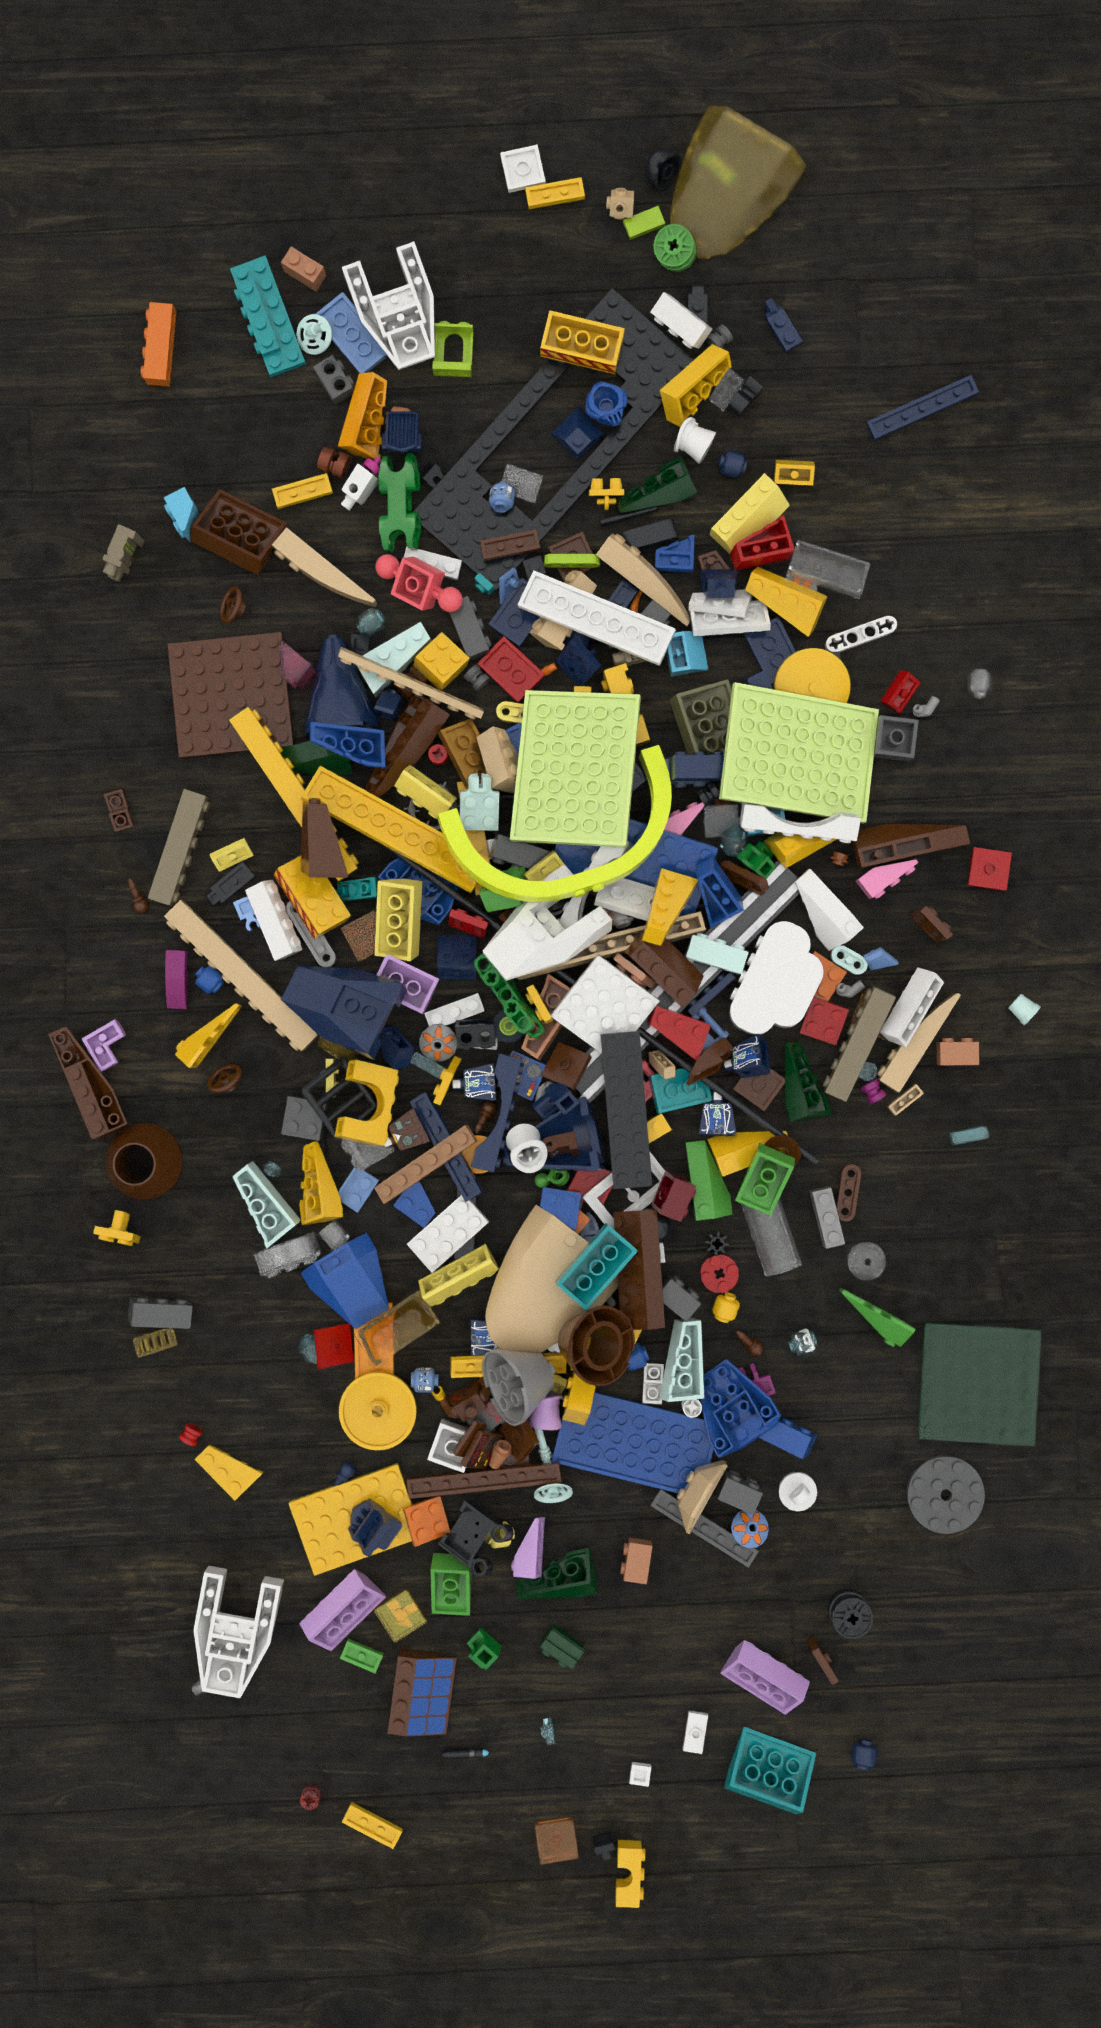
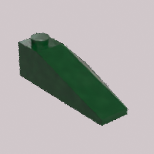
(666, 487)
(309, 757)
(802, 1092)
(563, 1578)

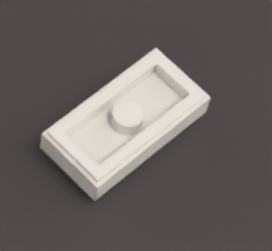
(695, 1732)

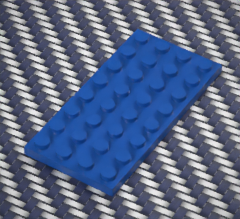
(672, 853)
(635, 1443)

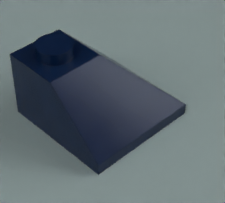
(577, 434)

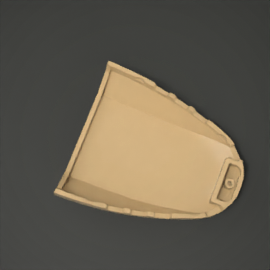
(525, 1302)

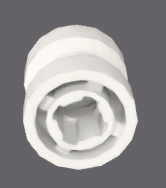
(693, 1409)

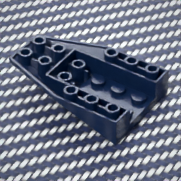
(344, 1004)

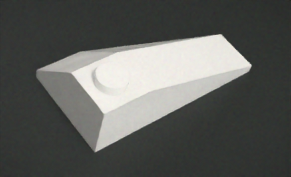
(829, 916)

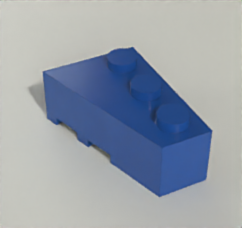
(718, 892)
(791, 1438)

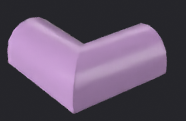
(99, 1042)

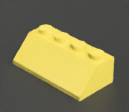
(751, 513)
(398, 918)
(458, 1275)

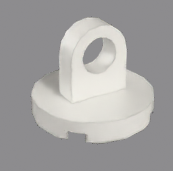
(797, 1491)

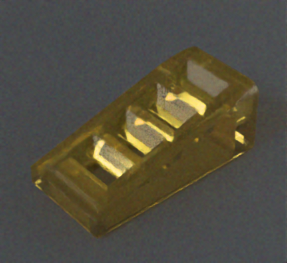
(139, 1348)

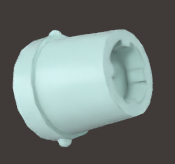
(1024, 1008)

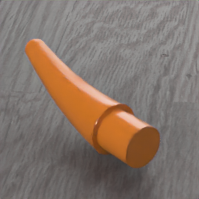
(634, 605)
(547, 670)

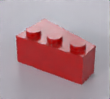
(764, 547)
(681, 1029)

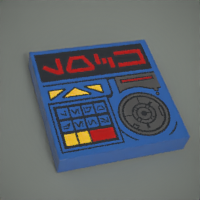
(530, 1076)

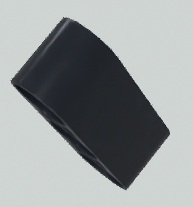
(651, 535)

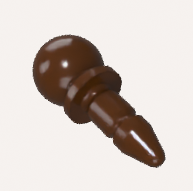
(140, 904)
(488, 1109)
(754, 1347)

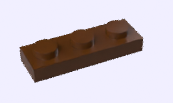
(510, 545)

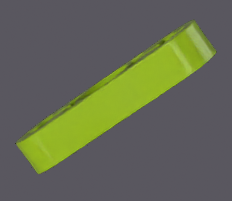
(571, 561)

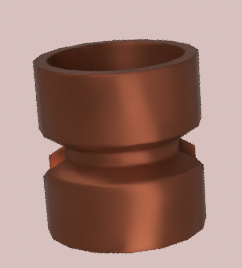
(335, 462)

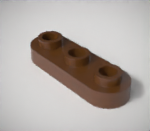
(744, 877)
(849, 1201)

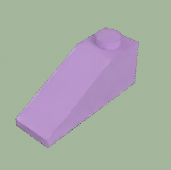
(528, 1559)

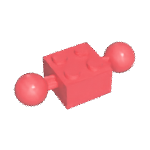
(418, 583)

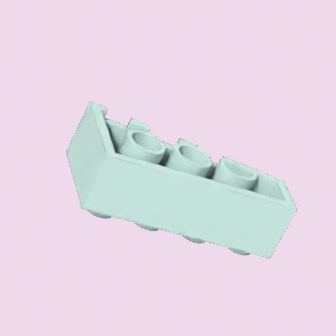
(396, 654)
(265, 1204)
(684, 1363)

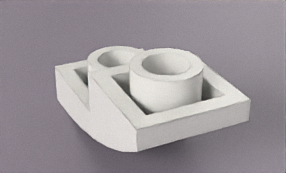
(652, 1383)

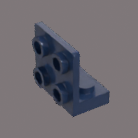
(456, 957)

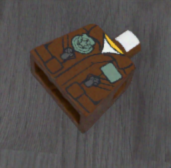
(406, 1132)

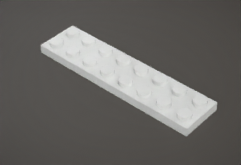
(596, 618)

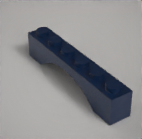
(487, 1153)

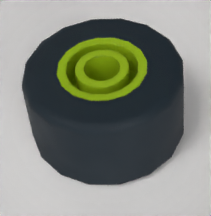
(505, 1029)

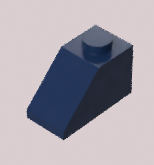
(389, 704)
(395, 1048)

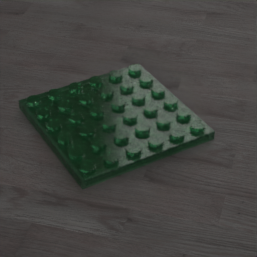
(979, 1384)

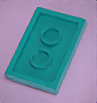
(675, 1093)

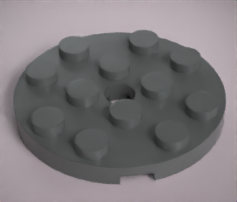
(925, 1491)

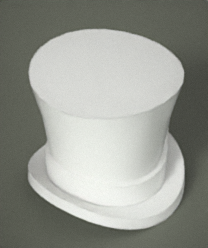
(694, 439)
(526, 1148)

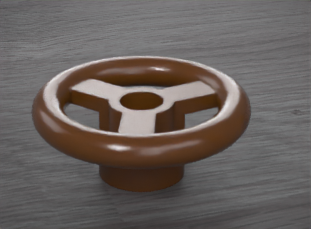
(235, 606)
(227, 1081)

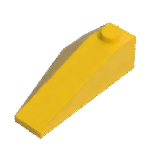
(197, 1046)
(320, 1196)

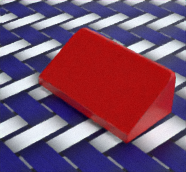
(900, 691)

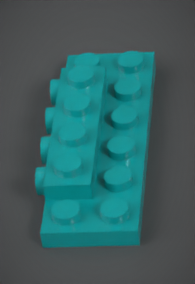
(267, 316)

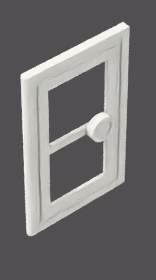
(639, 1203)

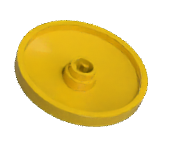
(814, 674)
(377, 1410)

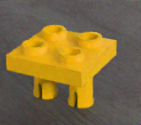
(118, 1230)

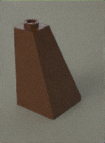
(319, 843)

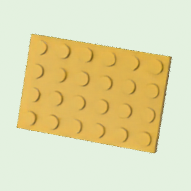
(326, 1516)

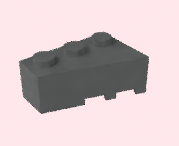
(159, 1313)

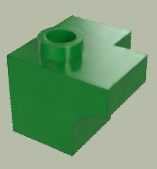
(757, 859)
(484, 1649)

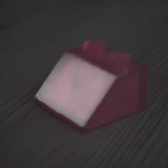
(295, 667)

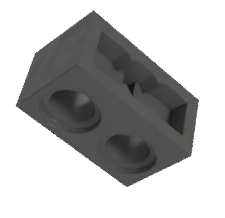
(331, 381)

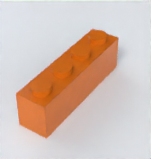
(159, 344)

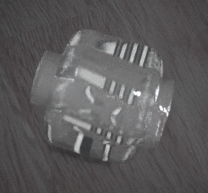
(979, 683)

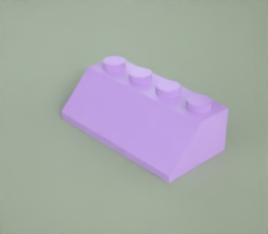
(342, 1610)
(765, 1677)

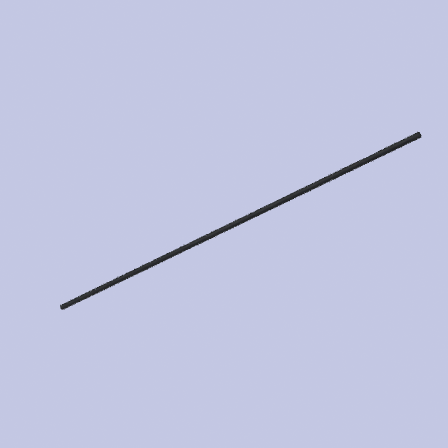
(644, 1034)

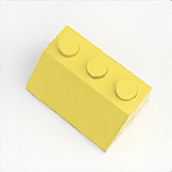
(424, 791)

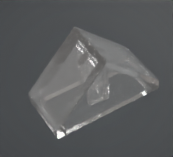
(726, 389)

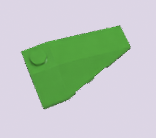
(711, 1196)
(888, 1326)

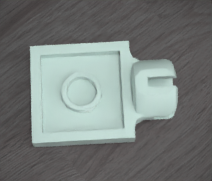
(479, 804)

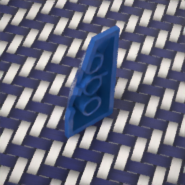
(355, 743)

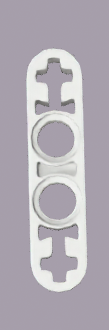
(859, 631)

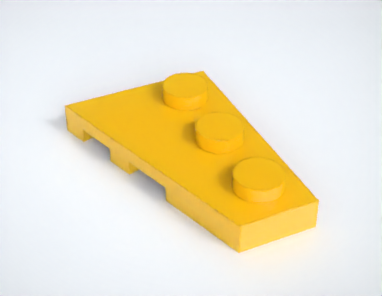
(227, 1471)

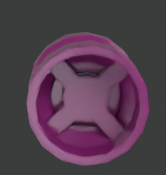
(873, 1091)

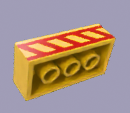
(582, 342)
(312, 898)

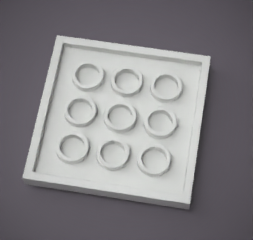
(603, 1003)

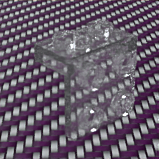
(364, 1154)

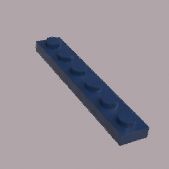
(922, 407)
(437, 1132)

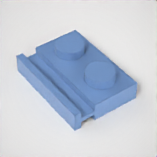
(357, 1189)

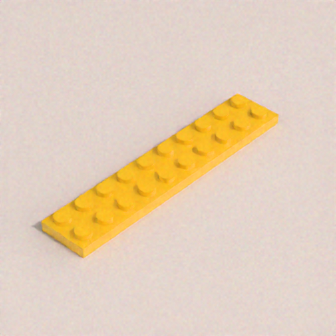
(387, 826)

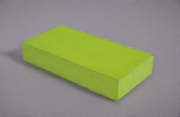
(644, 222)

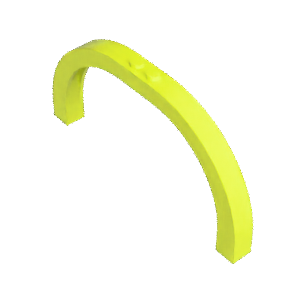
(575, 885)

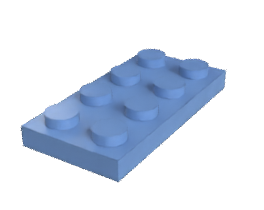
(351, 335)

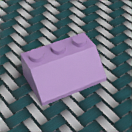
(418, 983)

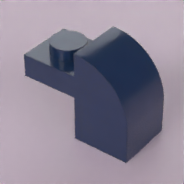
(555, 1098)

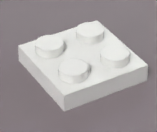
(522, 168)

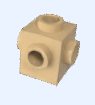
(620, 203)

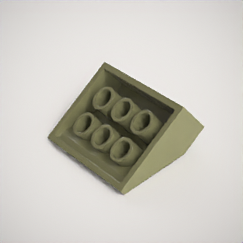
(703, 717)

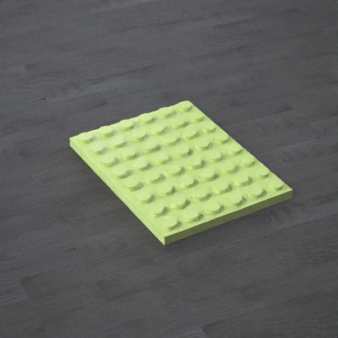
(798, 752)
(575, 768)

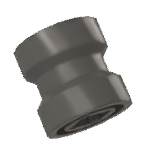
(720, 337)
(476, 677)

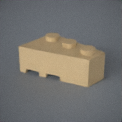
(499, 759)

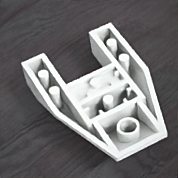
(400, 317)
(536, 940)
(230, 1644)

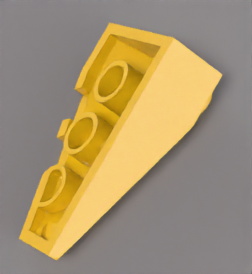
(793, 848)
(737, 1151)

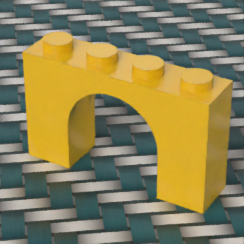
(383, 1083)

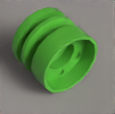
(679, 258)

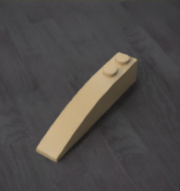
(317, 568)
(642, 574)
(904, 1059)

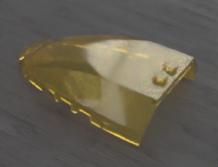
(731, 180)

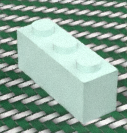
(716, 953)

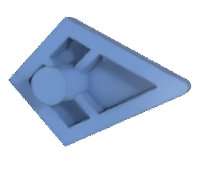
(507, 583)
(879, 959)

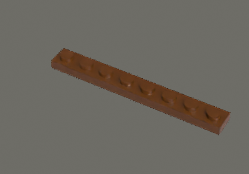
(484, 1480)

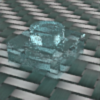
(547, 1731)

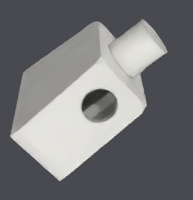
(361, 480)

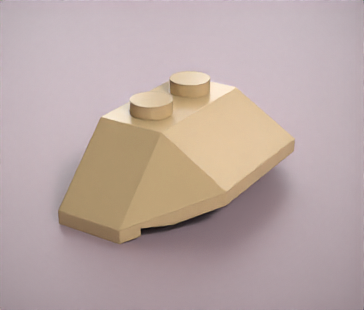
(698, 1491)

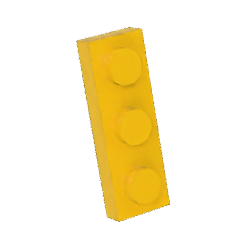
(555, 193)
(302, 491)
(372, 1825)

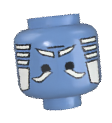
(501, 497)
(424, 1380)

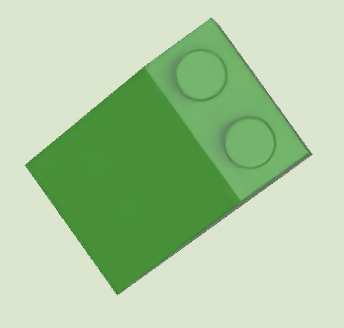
(765, 1179)
(450, 1585)

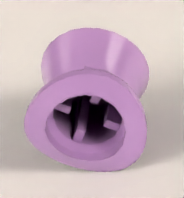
(547, 1413)

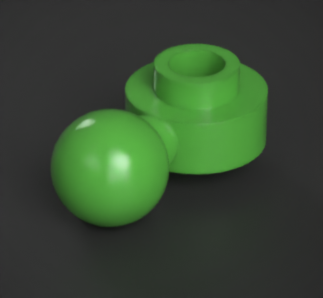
(543, 1180)

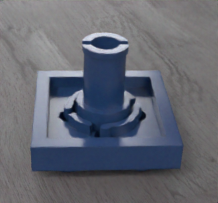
(578, 662)

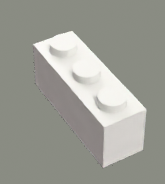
(680, 321)

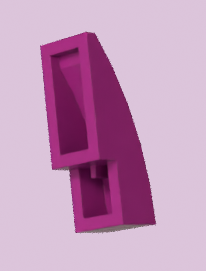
(176, 979)

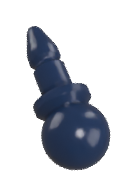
(346, 1471)

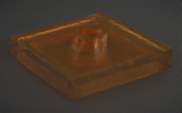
(556, 1840)

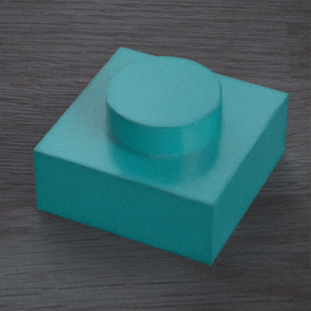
(483, 584)

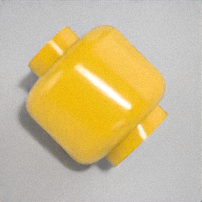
(726, 1307)

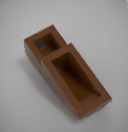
(710, 1061)

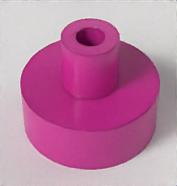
(372, 466)

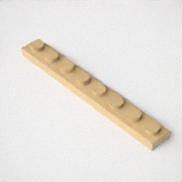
(402, 680)

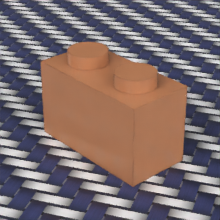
(303, 269)
(957, 1053)
(637, 1560)

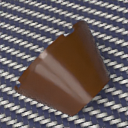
(165, 1155)
(609, 1347)

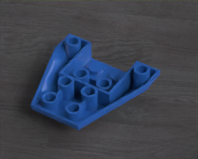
(434, 902)
(350, 1281)
(735, 1409)

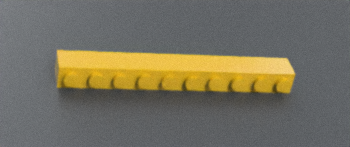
(279, 770)

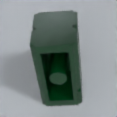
(561, 1646)

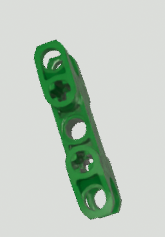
(400, 516)
(516, 1007)

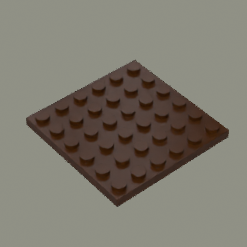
(219, 680)

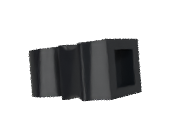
(745, 397)

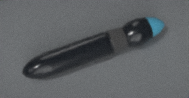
(465, 1753)

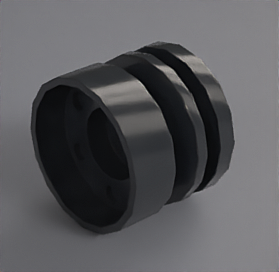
(842, 1605)

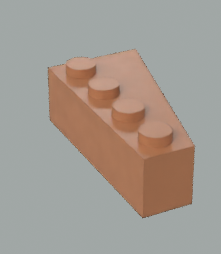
(551, 995)

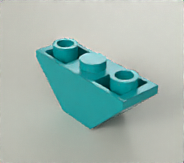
(357, 889)

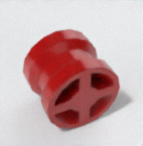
(438, 758)
(190, 1434)

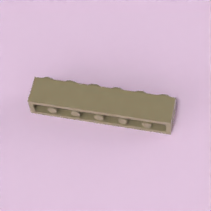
(179, 848)
(859, 1043)

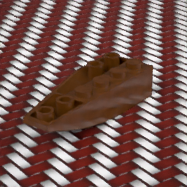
(407, 742)
(902, 841)
(89, 1086)

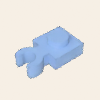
(246, 912)

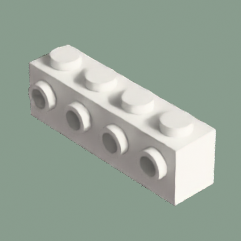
(273, 919)
(912, 1007)

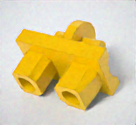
(615, 490)

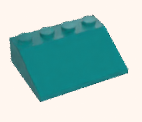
(770, 1771)

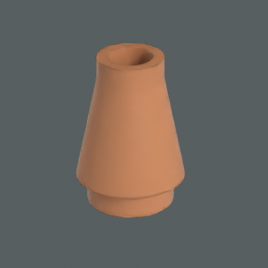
(500, 1453)

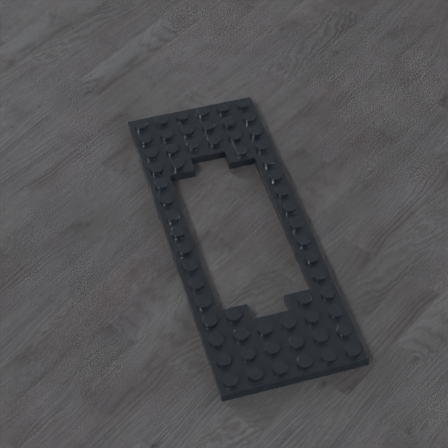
(457, 508)

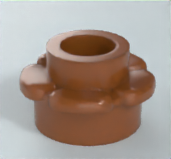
(839, 858)

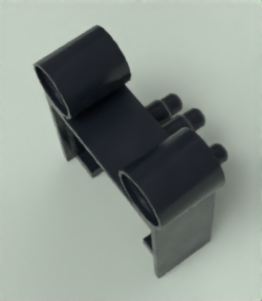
(472, 1535)

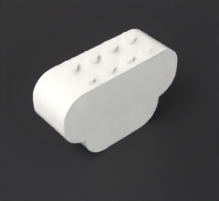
(777, 982)

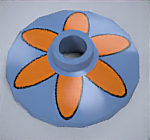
(741, 1530)

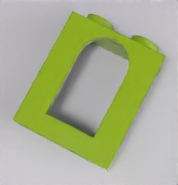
(457, 369)

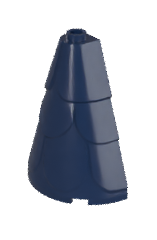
(339, 692)
(587, 1136)

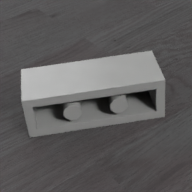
(827, 1217)

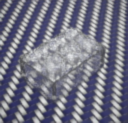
(288, 1255)

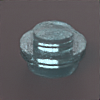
(868, 1072)
(272, 1169)

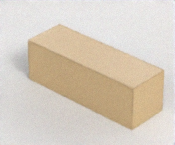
(662, 1064)
(905, 1099)

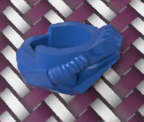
(606, 403)

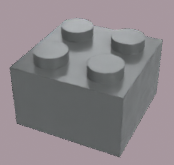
(895, 738)
(301, 1119)
(678, 1298)
(738, 1491)

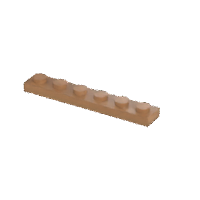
(425, 1164)

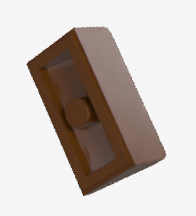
(468, 1436)

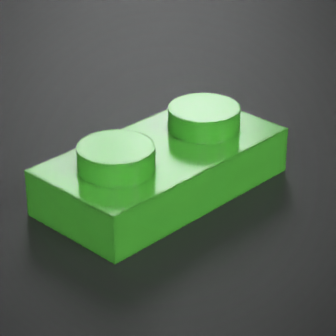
(361, 1656)

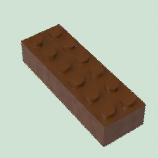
(641, 1277)

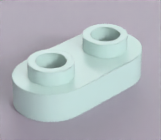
(848, 960)

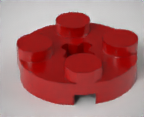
(724, 1283)

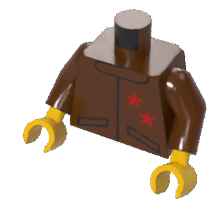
(466, 1401)

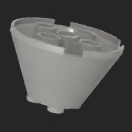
(517, 1382)

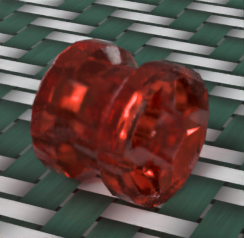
(311, 1792)

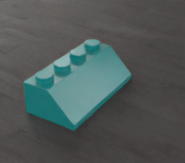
(596, 1266)

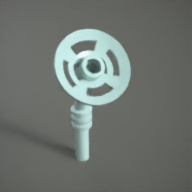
(314, 331)
(553, 1490)

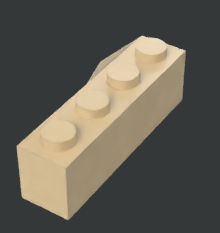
(551, 633)

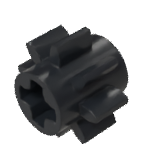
(720, 1246)

